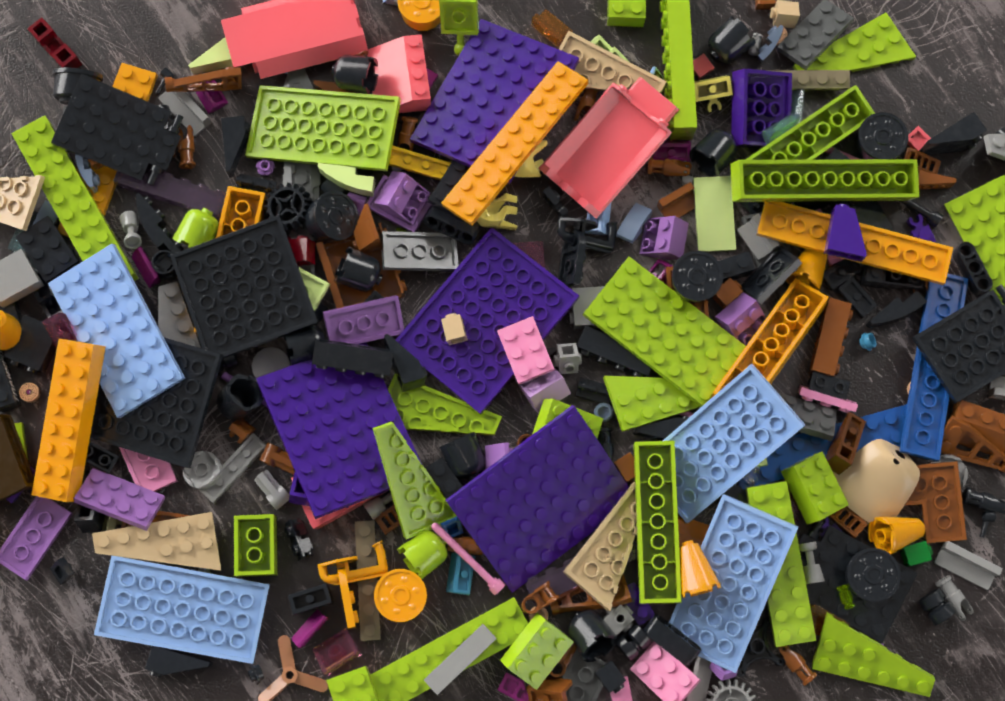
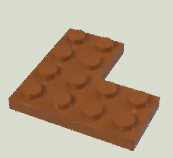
(940, 502)

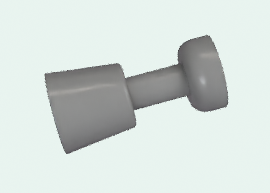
(129, 223)
(377, 506)
(812, 571)

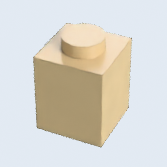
(785, 14)
(454, 329)

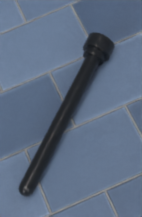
(932, 217)

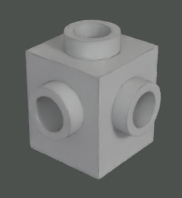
(567, 358)
(624, 624)

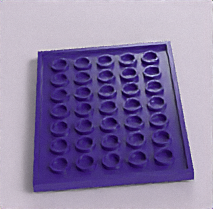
(484, 91)
(489, 291)
(329, 432)
(540, 498)

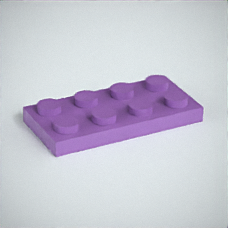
(364, 321)
(119, 499)
(33, 536)

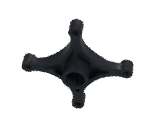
(758, 649)

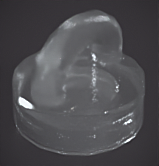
(751, 477)

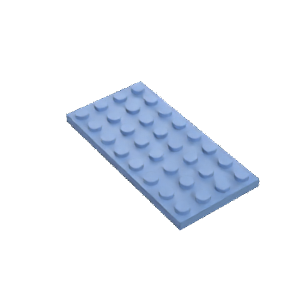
(112, 313)
(729, 439)
(746, 556)
(182, 609)

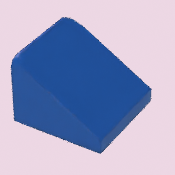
(452, 526)

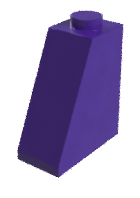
(844, 234)

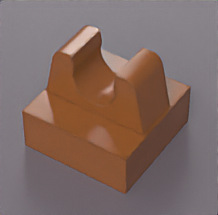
(242, 429)

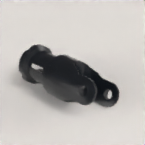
(607, 446)
(983, 500)

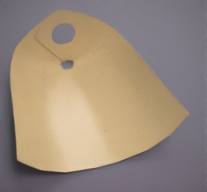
(875, 483)

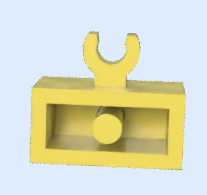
(711, 89)

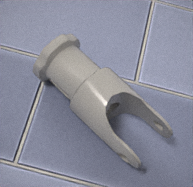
(954, 596)

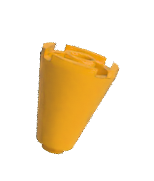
(811, 269)
(9, 331)
(894, 532)
(695, 571)

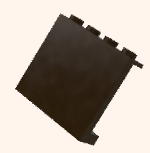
(14, 465)

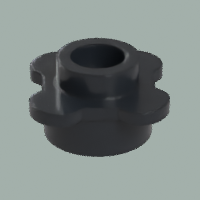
(255, 674)

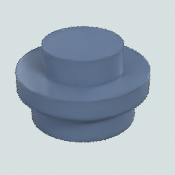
(604, 411)

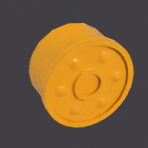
(420, 14)
(400, 595)

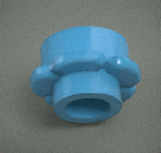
(867, 341)

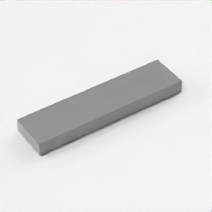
(235, 467)
(460, 659)

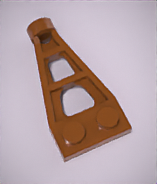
(230, 77)
(954, 432)
(621, 597)

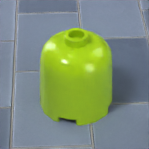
(197, 227)
(424, 553)

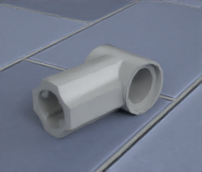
(274, 492)

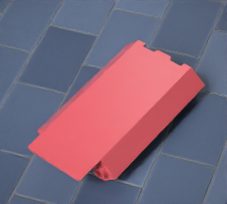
(293, 34)
(610, 144)

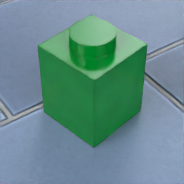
(916, 553)

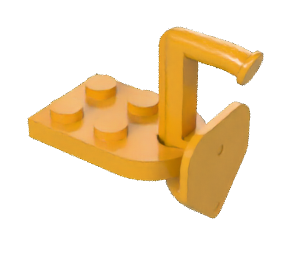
(346, 576)

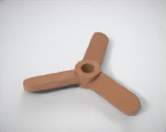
(299, 677)

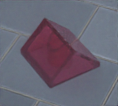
(336, 652)

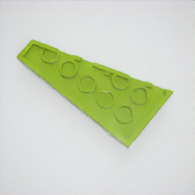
(865, 48)
(645, 400)
(437, 412)
(412, 488)
(859, 657)

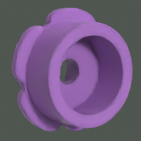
(265, 171)

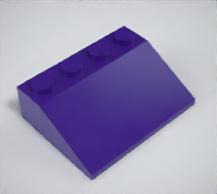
(758, 103)

